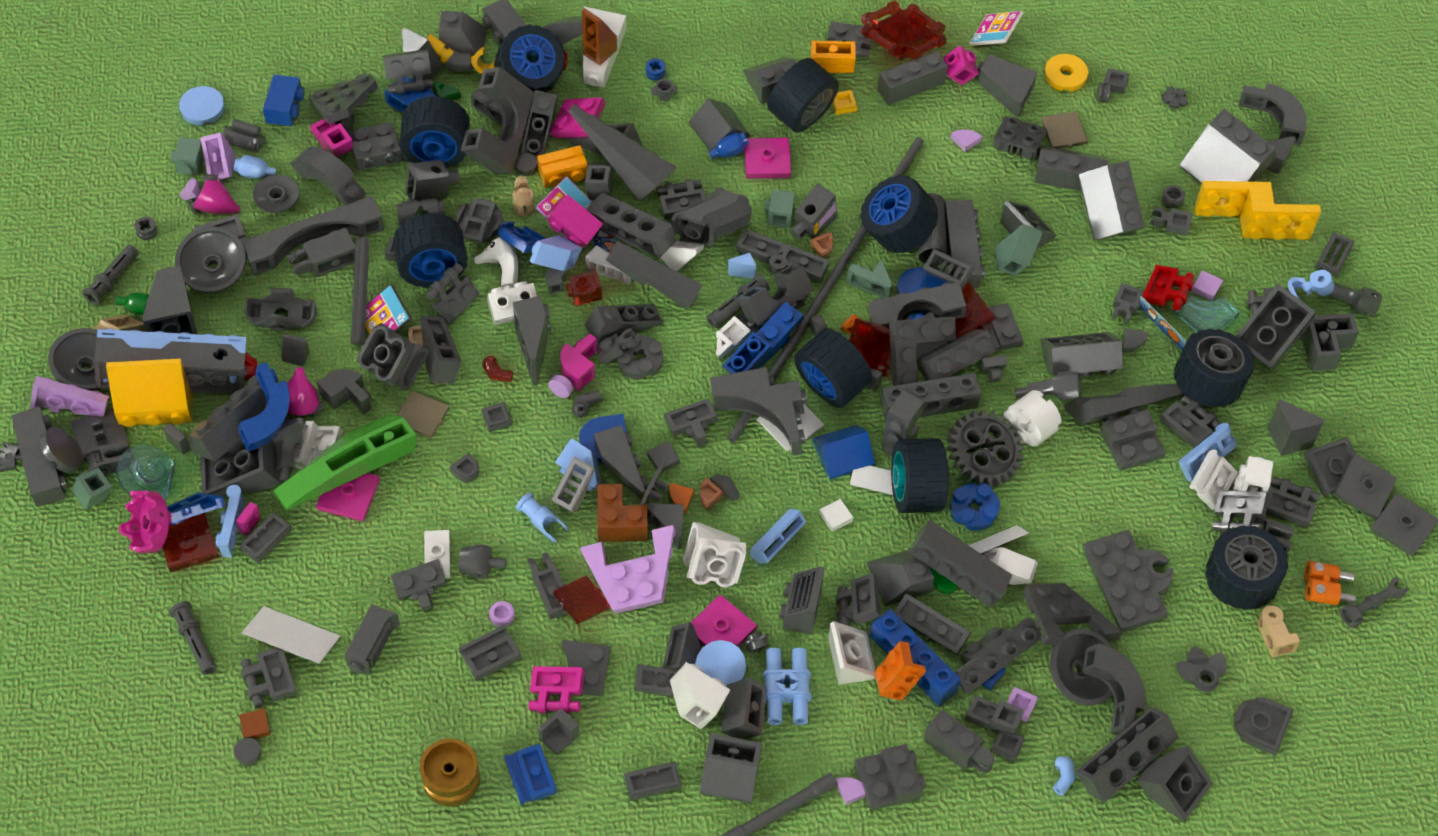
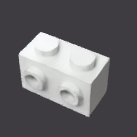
(501, 301)
(1254, 475)

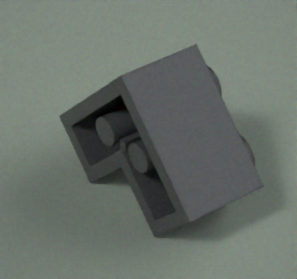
(1326, 337)

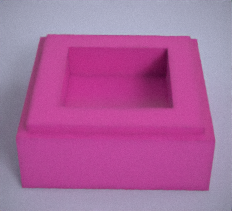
(248, 519)

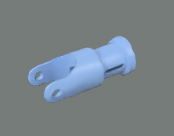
(539, 515)

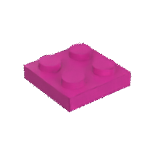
(566, 126)

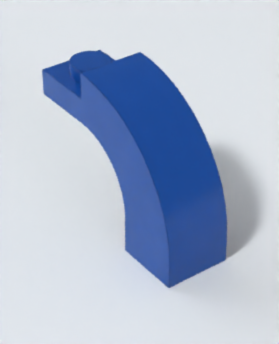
(265, 426)

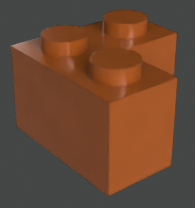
(617, 521)

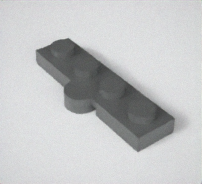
(781, 255)

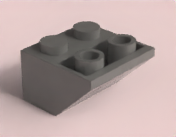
(731, 768)

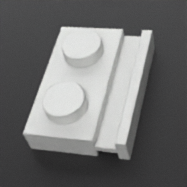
(1213, 476)

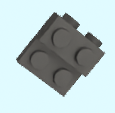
(375, 146)
(1132, 439)
(890, 777)

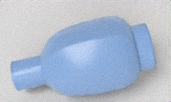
(253, 167)

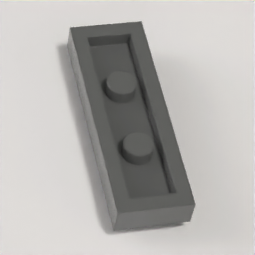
(932, 624)

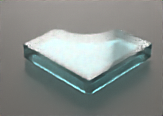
(1207, 314)

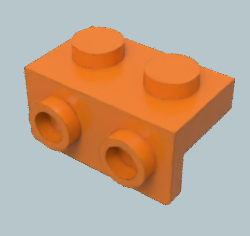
(898, 673)

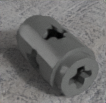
(408, 208)

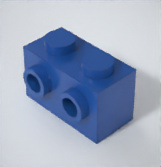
(283, 100)

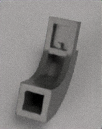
(1280, 105)
(330, 170)
(1122, 680)

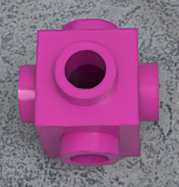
(961, 65)

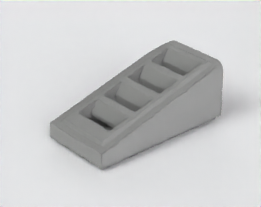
(597, 259)
(578, 496)

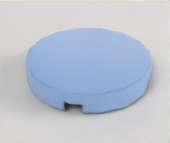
(201, 105)
(722, 661)

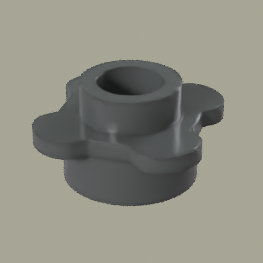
(661, 85)
(757, 642)

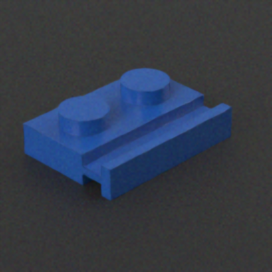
(530, 774)

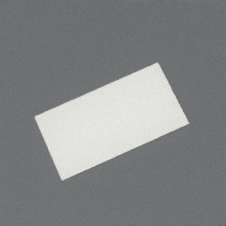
(291, 634)

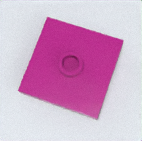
(767, 158)
(351, 498)
(723, 622)

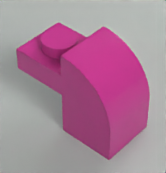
(332, 137)
(576, 362)

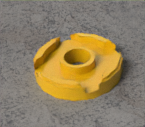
(1069, 63)

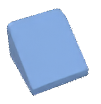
(742, 266)

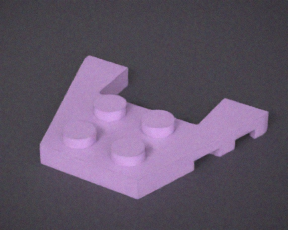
(635, 581)

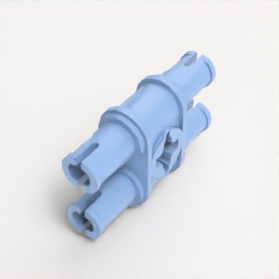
(798, 681)

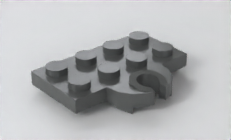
(1128, 579)

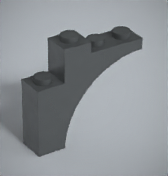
(757, 394)

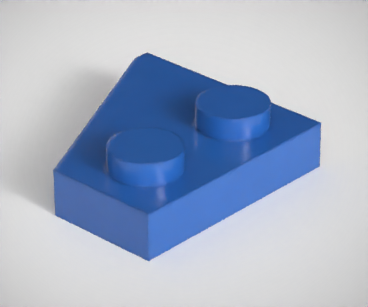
(194, 505)

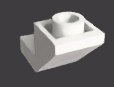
(1018, 565)

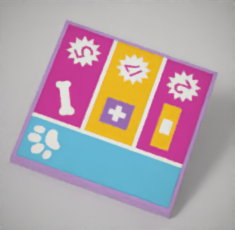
(564, 188)

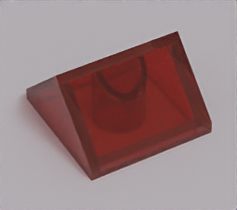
(873, 343)

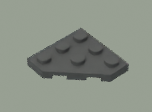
(338, 101)

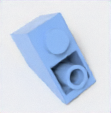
(555, 253)
(575, 449)

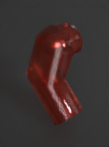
(494, 372)

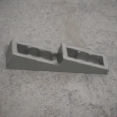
(647, 270)

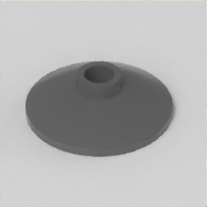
(276, 193)

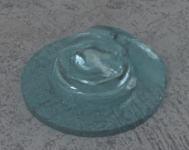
(145, 470)

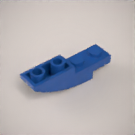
(766, 342)

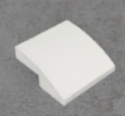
(314, 442)

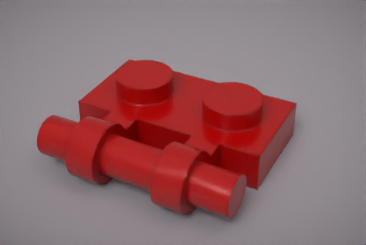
(1161, 286)

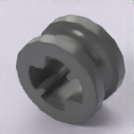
(1103, 92)
(144, 222)

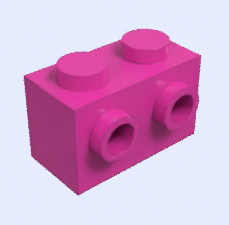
(574, 221)

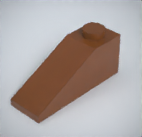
(598, 38)

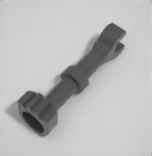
(1353, 614)

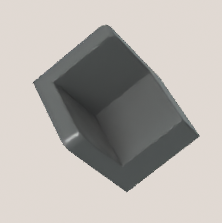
(558, 731)

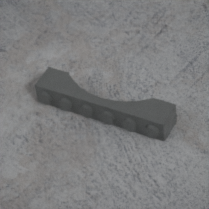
(268, 249)

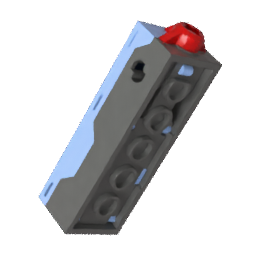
(210, 361)

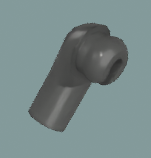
(583, 402)

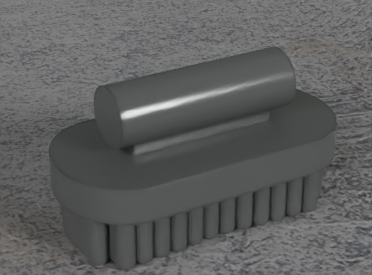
(244, 135)

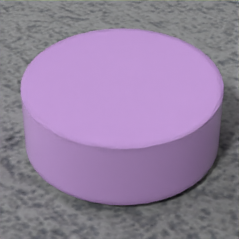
(560, 386)
(501, 614)

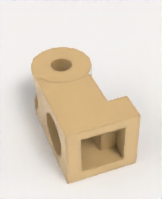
(1275, 632)

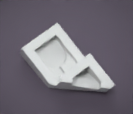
(731, 336)

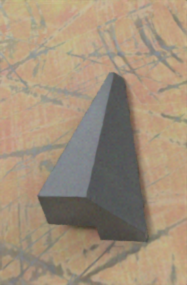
(634, 164)
(1099, 407)

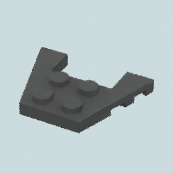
(1059, 605)

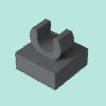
(993, 366)

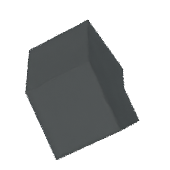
(554, 280)

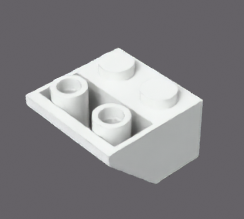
(697, 694)

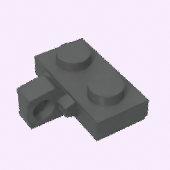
(692, 420)
(420, 582)

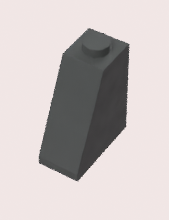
(1007, 82)

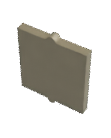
(1064, 130)
(423, 413)

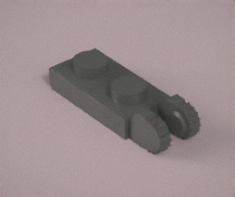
(546, 582)

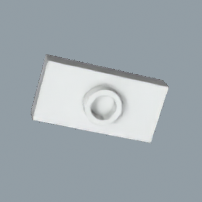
(438, 547)

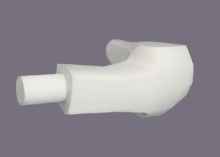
(502, 253)

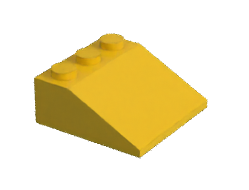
(150, 392)

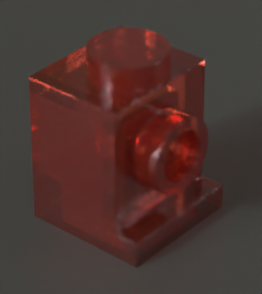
(584, 288)

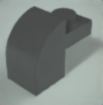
(344, 386)

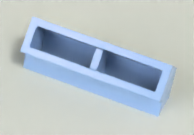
(775, 534)

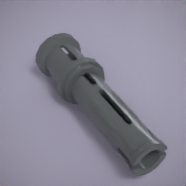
(105, 281)
(732, 305)
(190, 628)

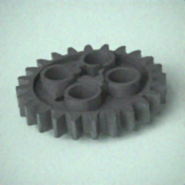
(978, 427)

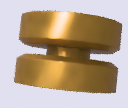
(449, 772)

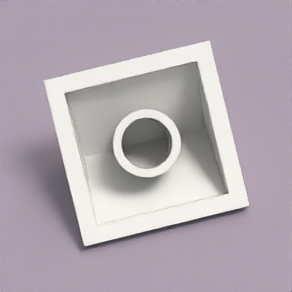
(850, 654)

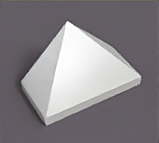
(680, 254)

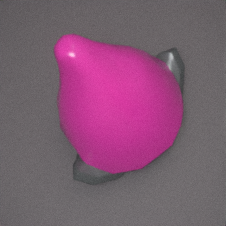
(214, 198)
(303, 395)

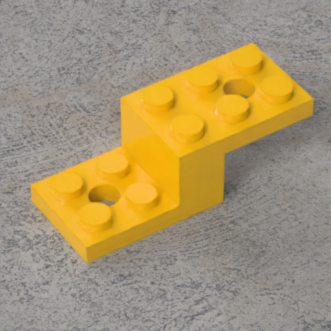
(1257, 210)

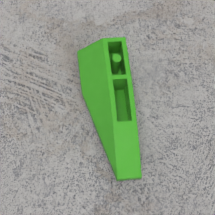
(349, 458)

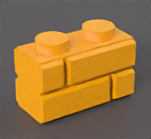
(834, 55)
(557, 165)

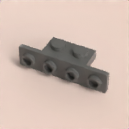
(994, 652)

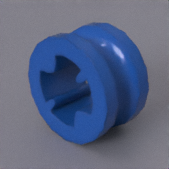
(655, 63)

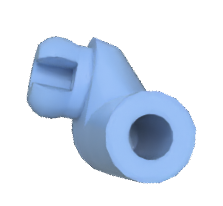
(1067, 773)

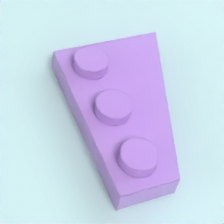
(60, 396)

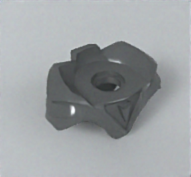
(262, 310)

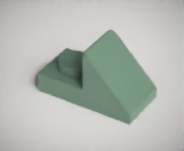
(873, 282)

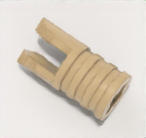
(523, 196)

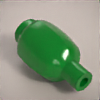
(134, 302)

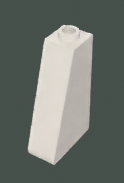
(592, 72)

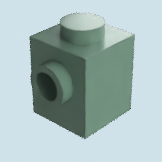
(188, 156)
(780, 208)
(91, 488)

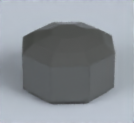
(1173, 196)

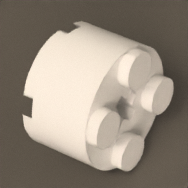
(1033, 418)

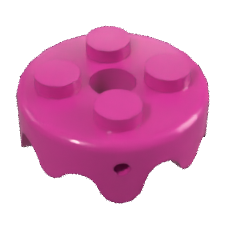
(149, 519)

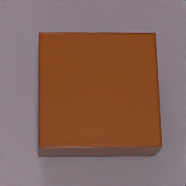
(255, 724)

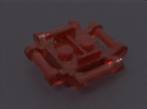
(903, 32)

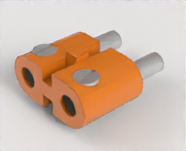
(1324, 585)

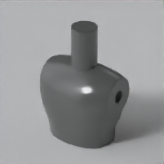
(478, 560)

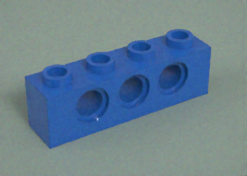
(939, 679)

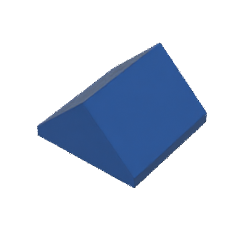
(844, 451)

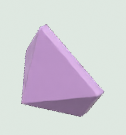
(218, 155)

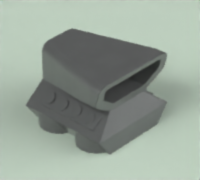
(392, 357)

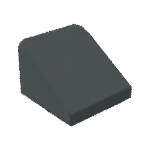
(294, 350)

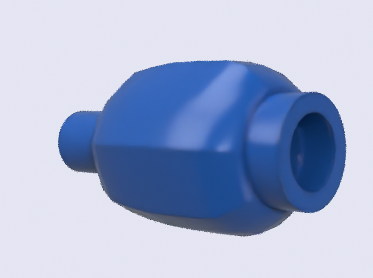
(729, 146)

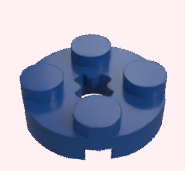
(979, 494)

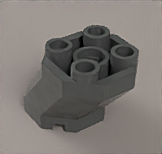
(712, 218)

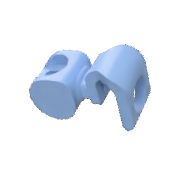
(1319, 282)

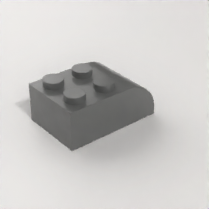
(1276, 326)

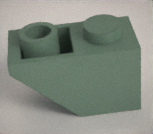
(1017, 250)

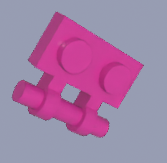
(556, 681)

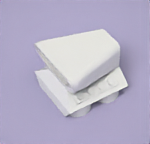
(713, 556)

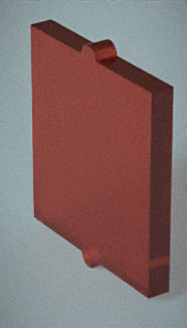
(581, 599)

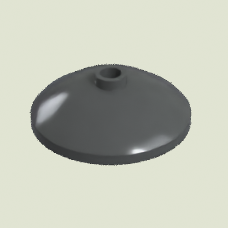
(207, 247)
(71, 354)
(1071, 653)

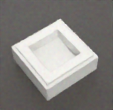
(836, 515)

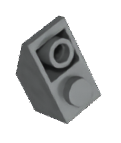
(599, 179)

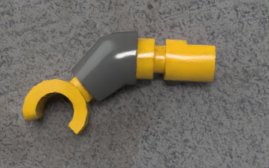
(459, 61)

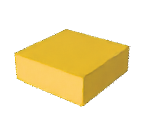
(844, 103)

